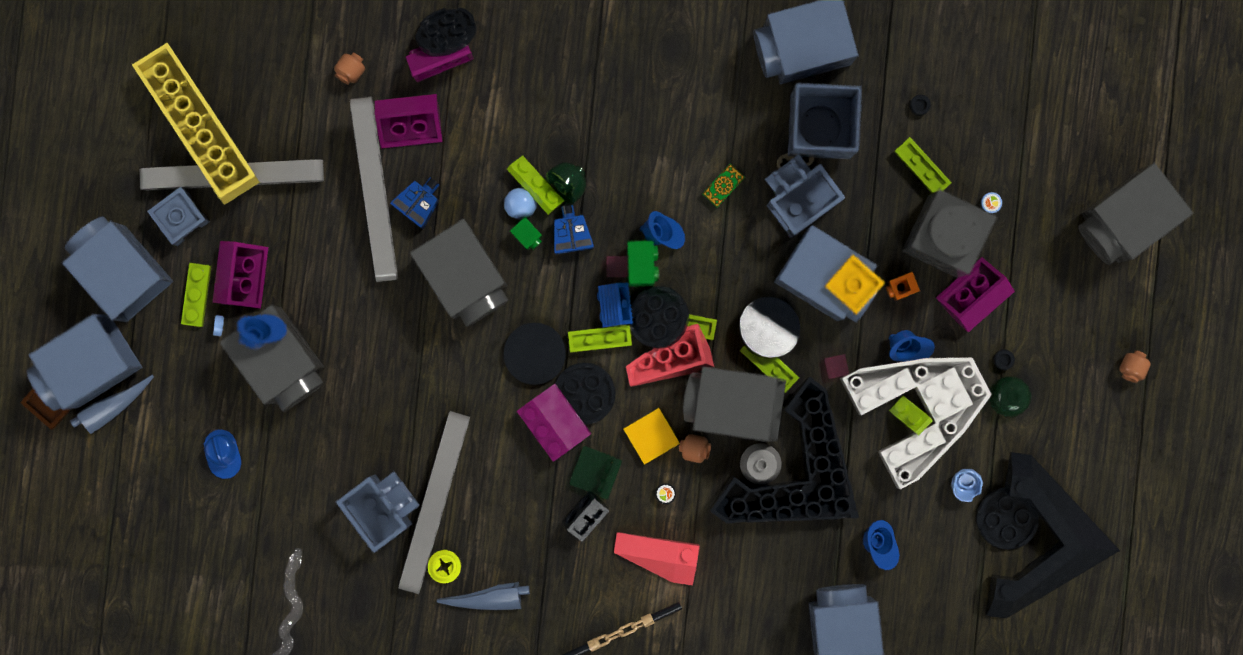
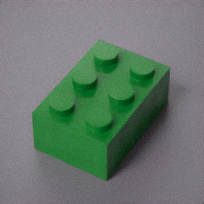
(641, 263)

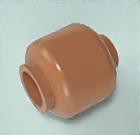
(349, 68)
(1135, 366)
(695, 448)

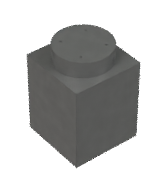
(1133, 216)
(954, 233)
(461, 274)
(279, 370)
(734, 403)

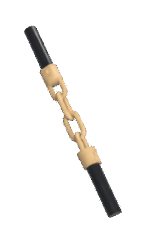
(646, 621)

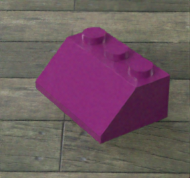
(426, 66)
(408, 121)
(240, 274)
(975, 295)
(554, 422)

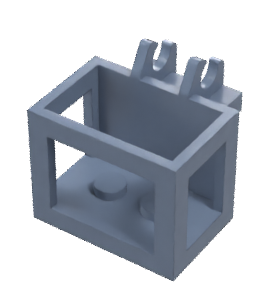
(801, 195)
(379, 509)

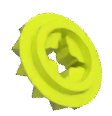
(435, 562)

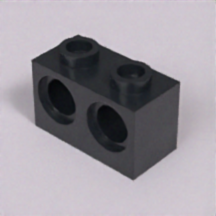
(585, 516)

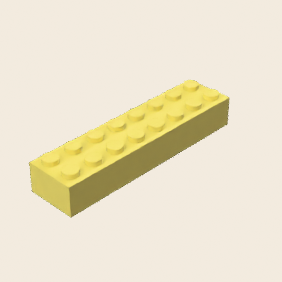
(195, 123)

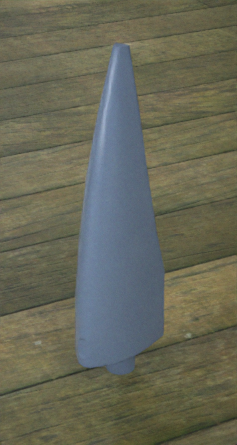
(104, 410)
(495, 598)

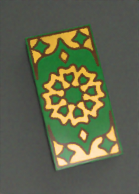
(723, 185)

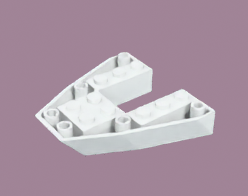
(950, 393)

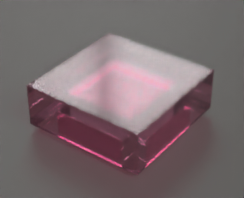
(617, 266)
(836, 366)

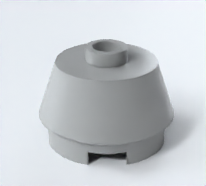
(760, 464)

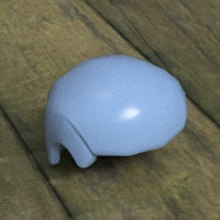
(519, 203)
(966, 485)

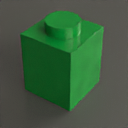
(527, 234)

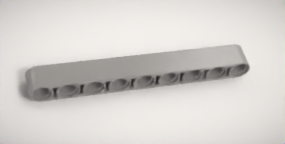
(266, 172)
(374, 189)
(434, 502)

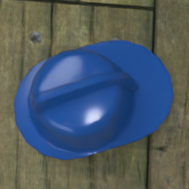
(663, 231)
(260, 329)
(909, 347)
(222, 454)
(881, 543)

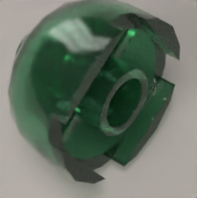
(568, 181)
(1010, 396)

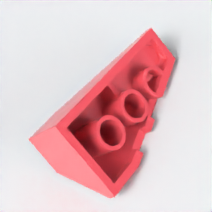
(680, 359)
(666, 558)

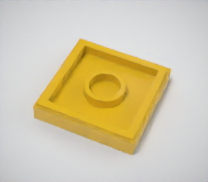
(854, 284)
(651, 436)

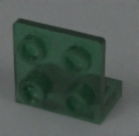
(595, 472)

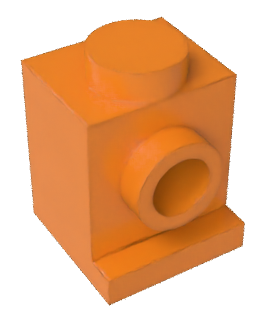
(909, 283)

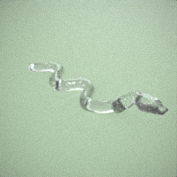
(297, 604)

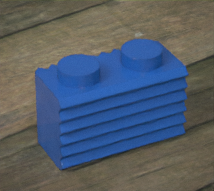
(614, 304)

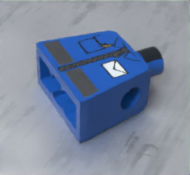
(417, 202)
(571, 232)

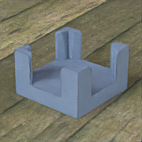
(177, 216)

